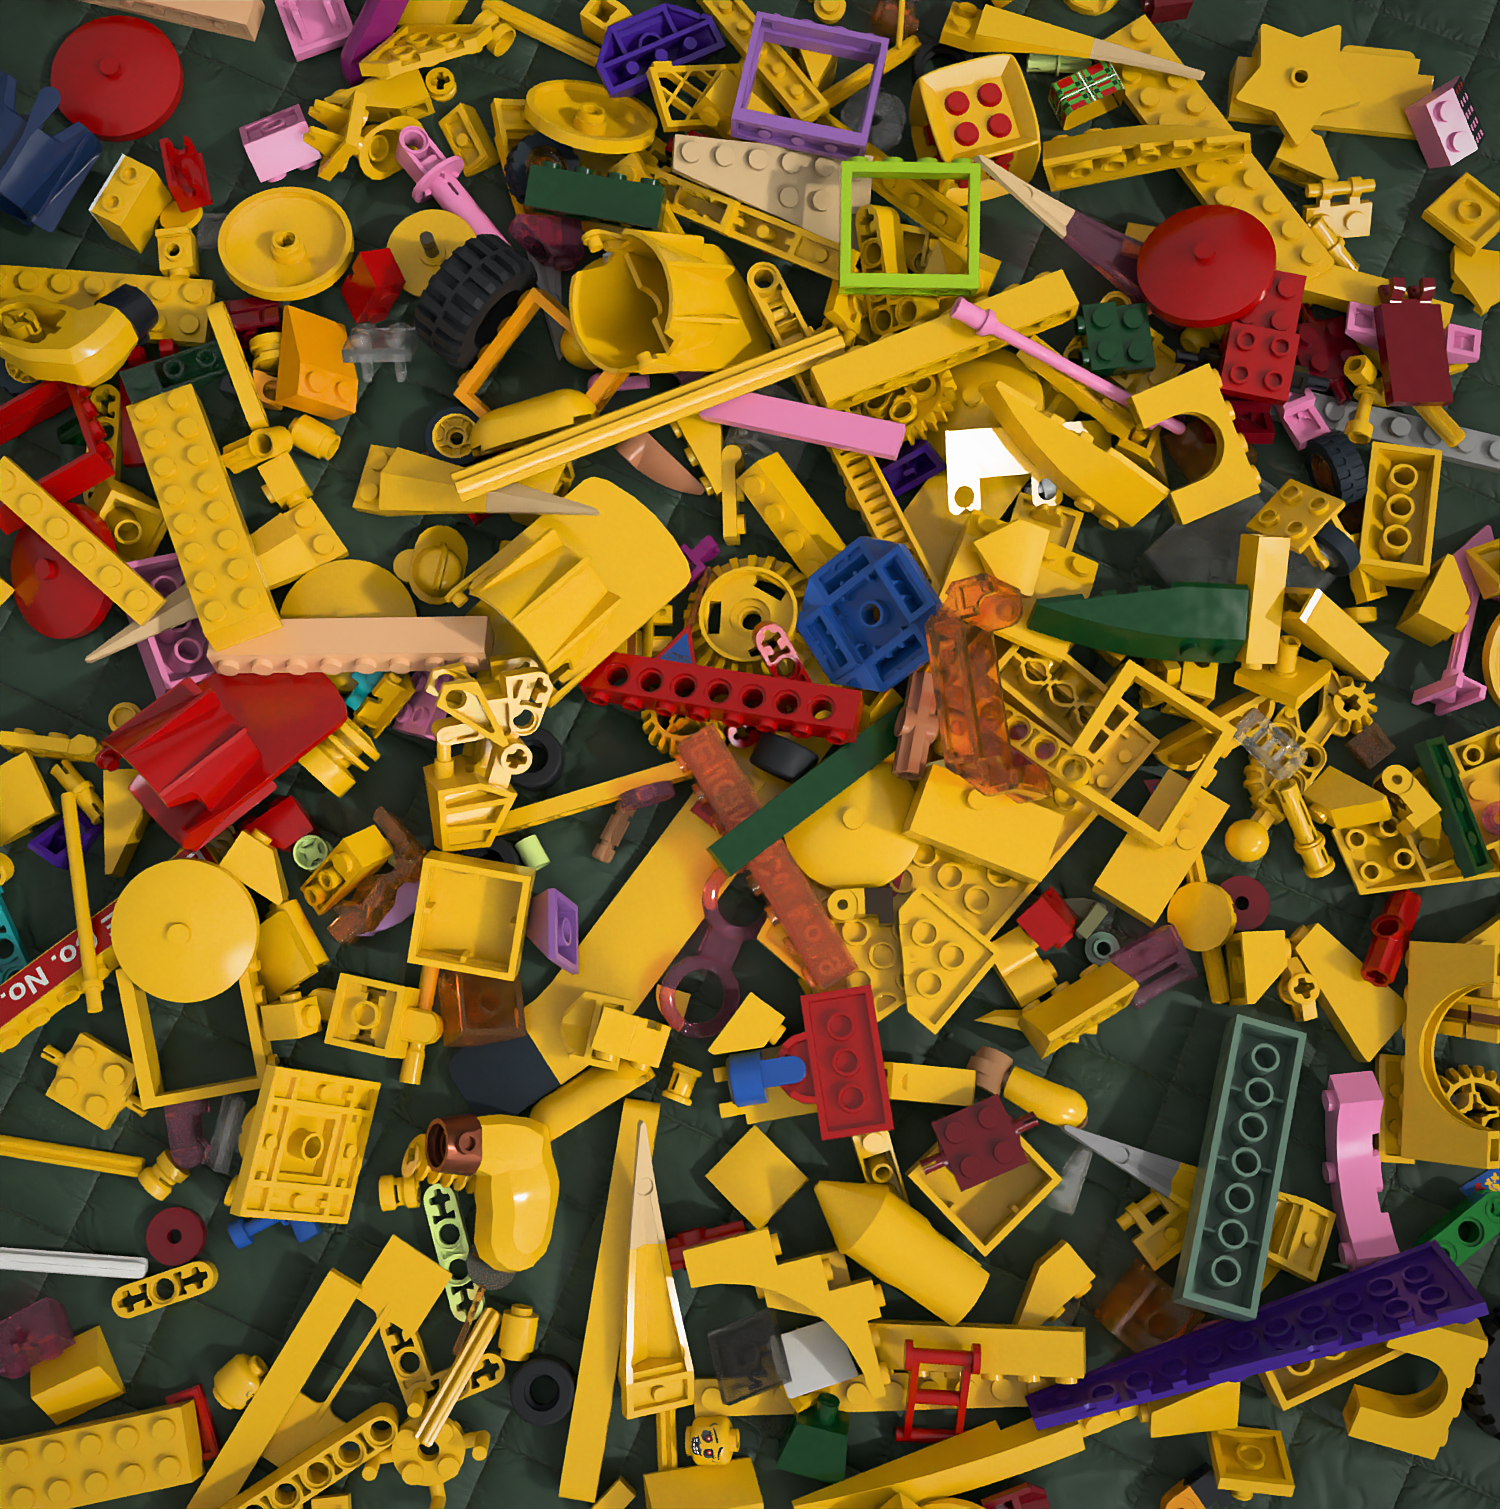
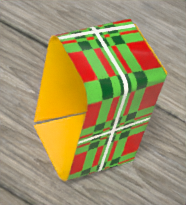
(1086, 95)

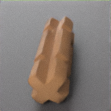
(612, 834)

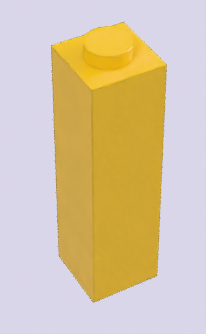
(1264, 570)

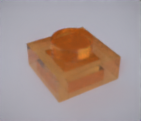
(1370, 746)

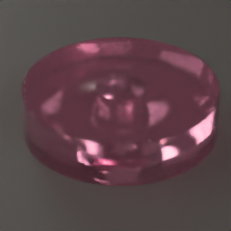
(646, 795)

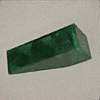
(194, 366)

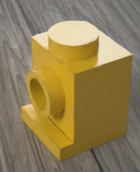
(182, 244)

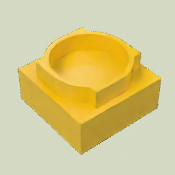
(471, 915)
(990, 1208)

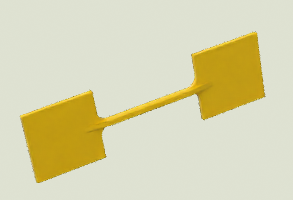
(400, 1291)

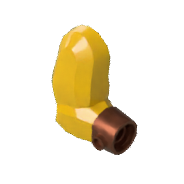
(512, 1182)

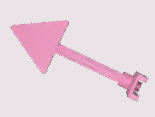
(1454, 688)

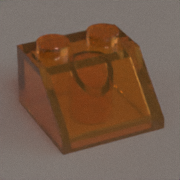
(480, 1009)
(1143, 1311)

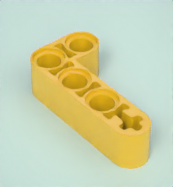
(883, 252)

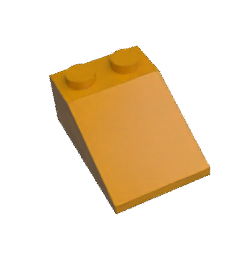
(313, 367)

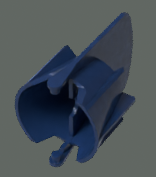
(36, 168)

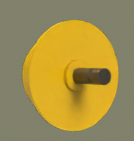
(424, 242)

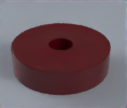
(1256, 901)
(192, 1235)

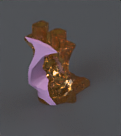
(383, 898)

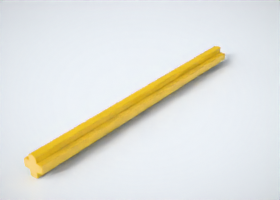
(646, 415)

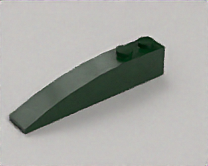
(1164, 624)

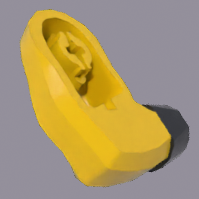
(73, 344)

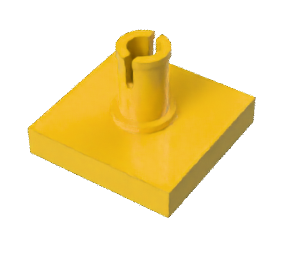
(1289, 680)
(1250, 1462)

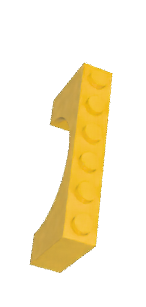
(1430, 1122)

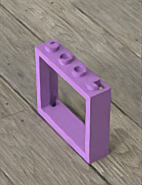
(796, 133)

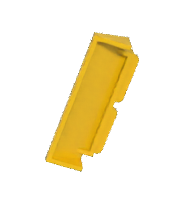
(1382, 77)

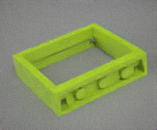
(899, 283)

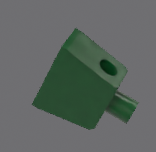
(816, 1441)

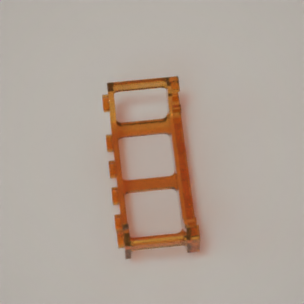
(971, 691)

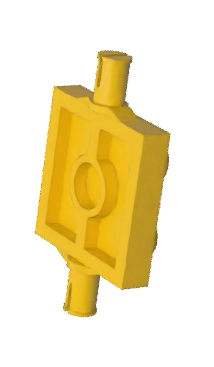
(850, 316)
(93, 1080)

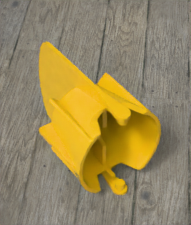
(663, 305)
(577, 584)

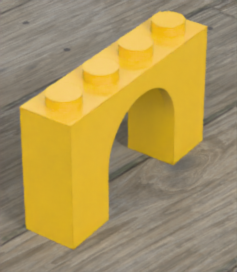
(1230, 475)
(1420, 1420)

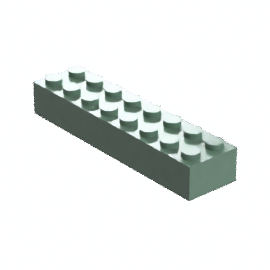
(1240, 1169)

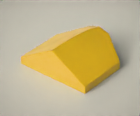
(580, 1024)

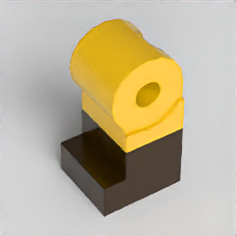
(862, 903)

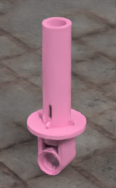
(436, 179)

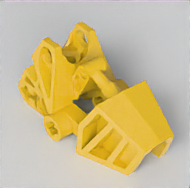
(474, 793)

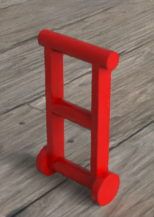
(913, 1357)

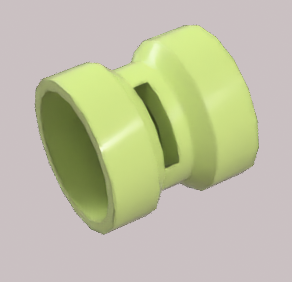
(308, 849)

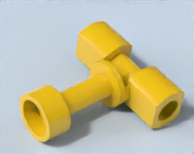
(1368, 392)

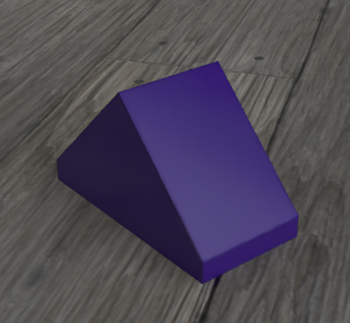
(912, 466)
(52, 842)

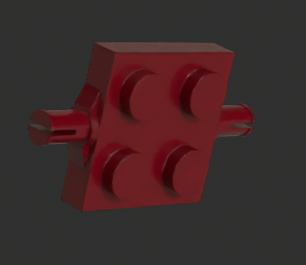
(1325, 350)
(979, 1143)

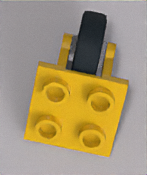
(1312, 524)

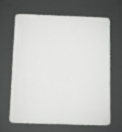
(816, 1359)

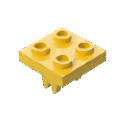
(342, 134)
(1060, 520)

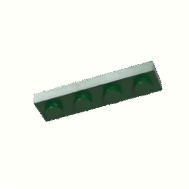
(1456, 813)

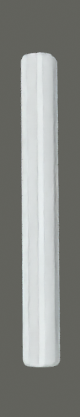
(73, 1263)

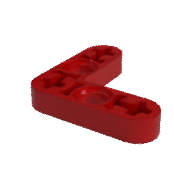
(764, 649)

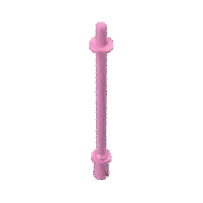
(986, 323)

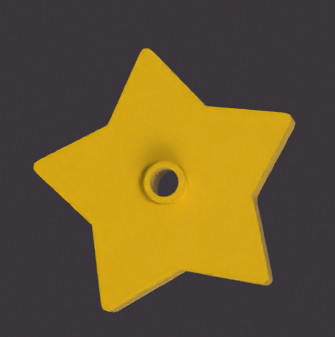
(1312, 61)

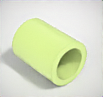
(532, 852)

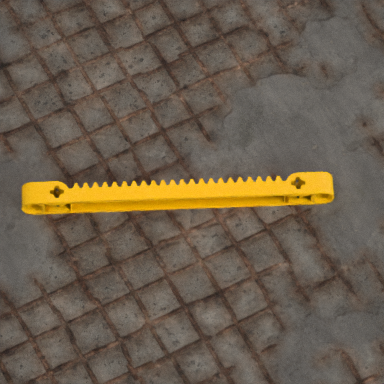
(859, 471)

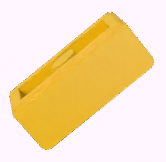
(469, 139)

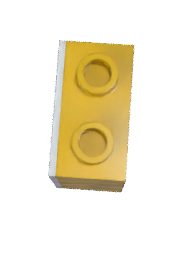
(131, 203)

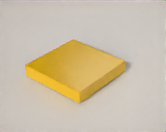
(1466, 214)

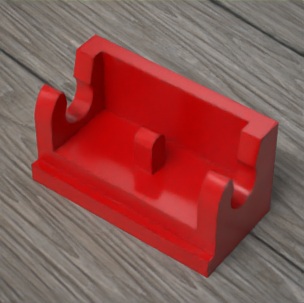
(186, 175)

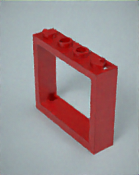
(76, 476)

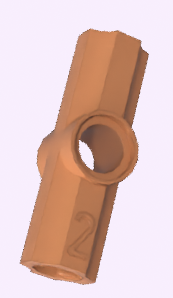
(915, 728)

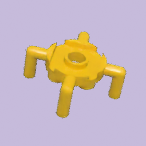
(425, 1469)

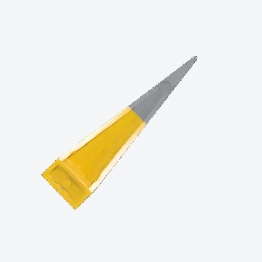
(510, 129)
(1298, 1228)

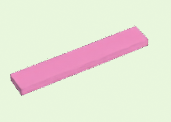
(810, 424)

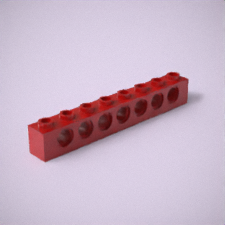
(741, 687)

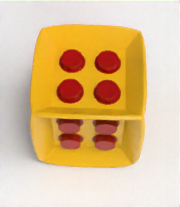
(976, 111)

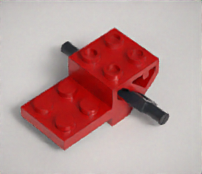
(1261, 348)

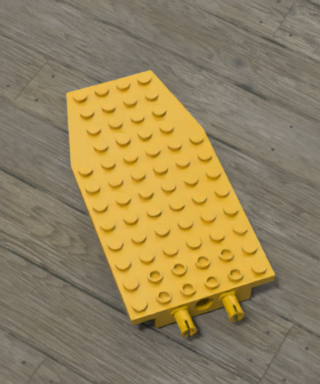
(1059, 701)

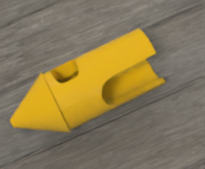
(901, 1247)

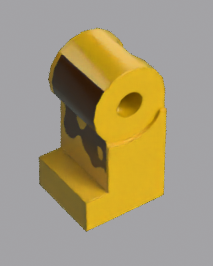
(1406, 798)

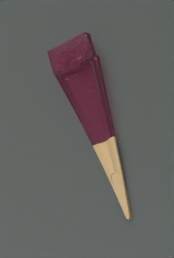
(1102, 247)

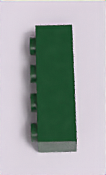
(595, 198)

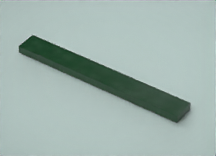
(806, 795)

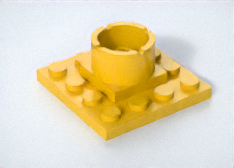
(304, 1146)

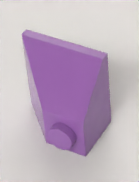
(554, 928)

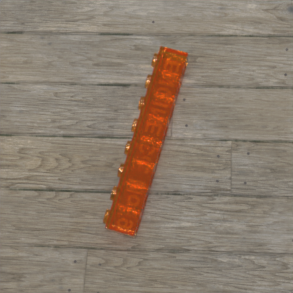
(772, 871)

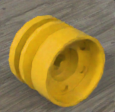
(336, 753)

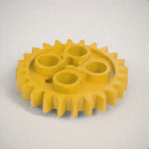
(915, 405)

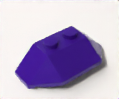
(651, 36)

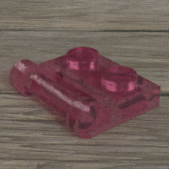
(1152, 955)

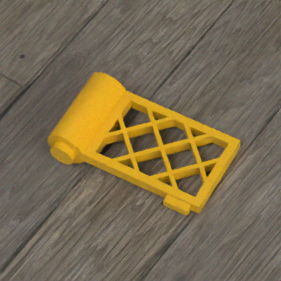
(664, 69)

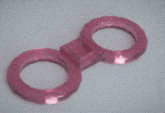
(715, 954)

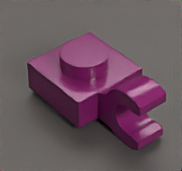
(701, 553)

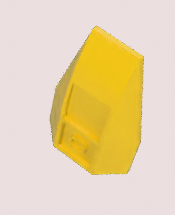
(1386, 861)

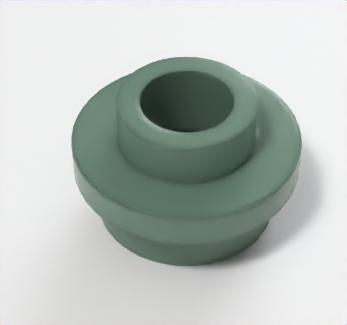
(1091, 947)

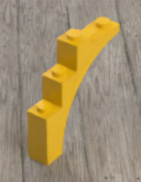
(846, 1307)

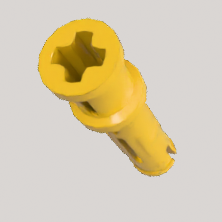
(1307, 839)

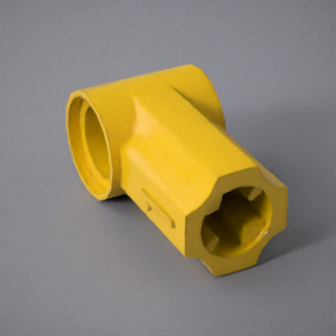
(256, 448)

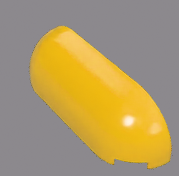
(530, 420)
(1190, 743)
(586, 1096)

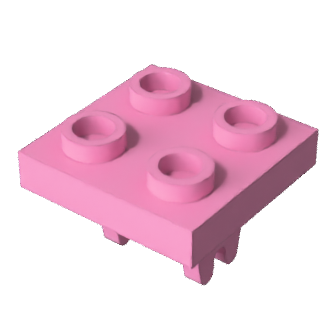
(314, 25)
(420, 711)

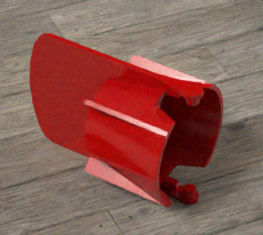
(219, 745)

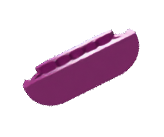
(372, 27)

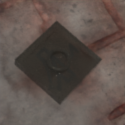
(749, 1356)

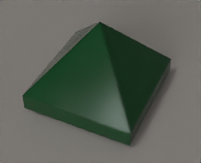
(71, 433)

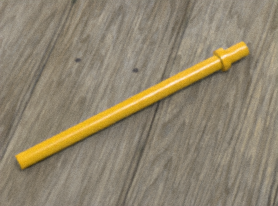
(92, 984)

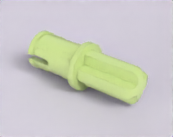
(1056, 63)

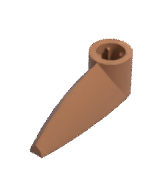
(659, 465)

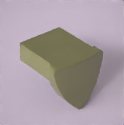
(1089, 913)

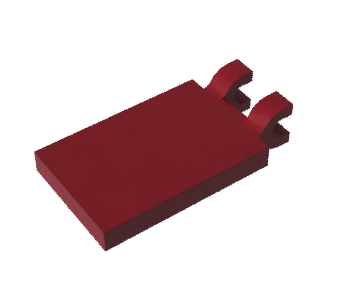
(1412, 345)

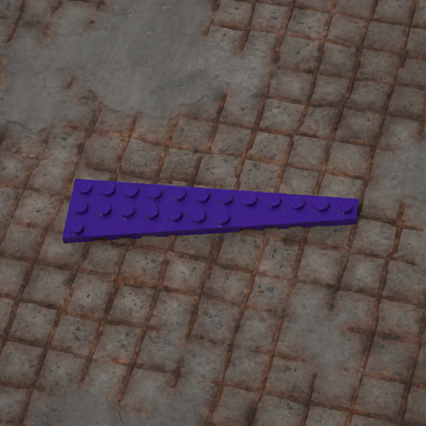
(1354, 1310)

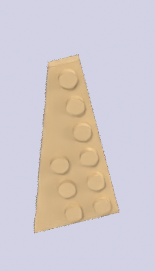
(773, 179)

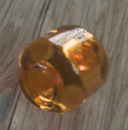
(885, 17)

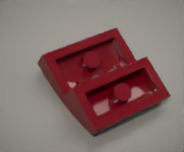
(1251, 419)

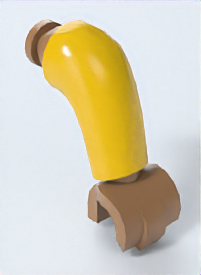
(1028, 1091)

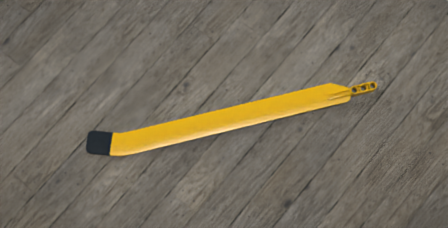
(664, 894)

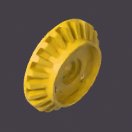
(735, 591)

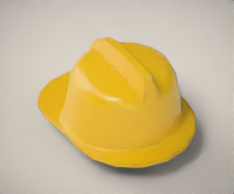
(380, 144)
(437, 563)

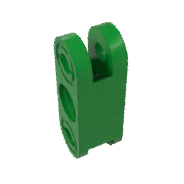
(1482, 1222)

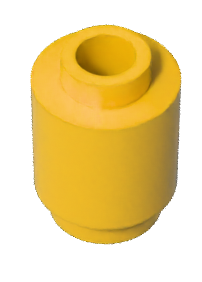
(314, 437)
(518, 1332)

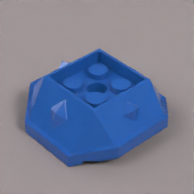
(841, 622)

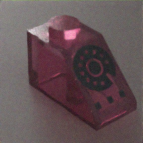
(550, 239)

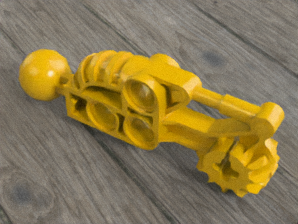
(1248, 838)

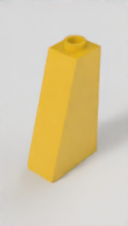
(1331, 633)
(1356, 1008)

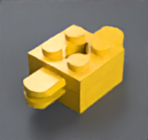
(375, 1016)

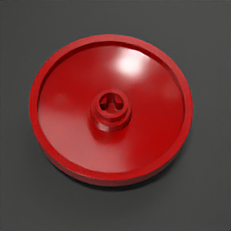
(118, 77)
(1206, 266)
(50, 589)

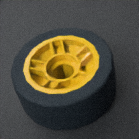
(449, 424)

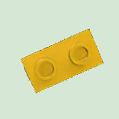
(393, 693)

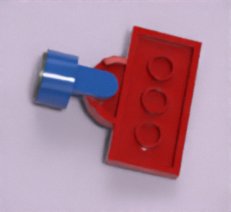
(828, 1065)

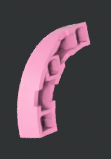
(1354, 1168)

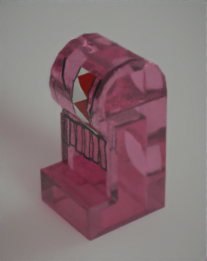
(186, 1133)

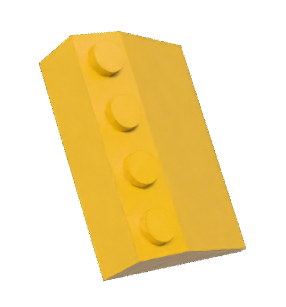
(1059, 575)

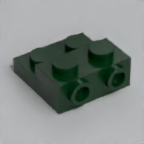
(1114, 339)

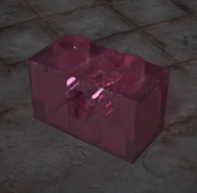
(33, 1337)

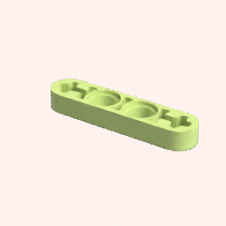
(448, 1252)

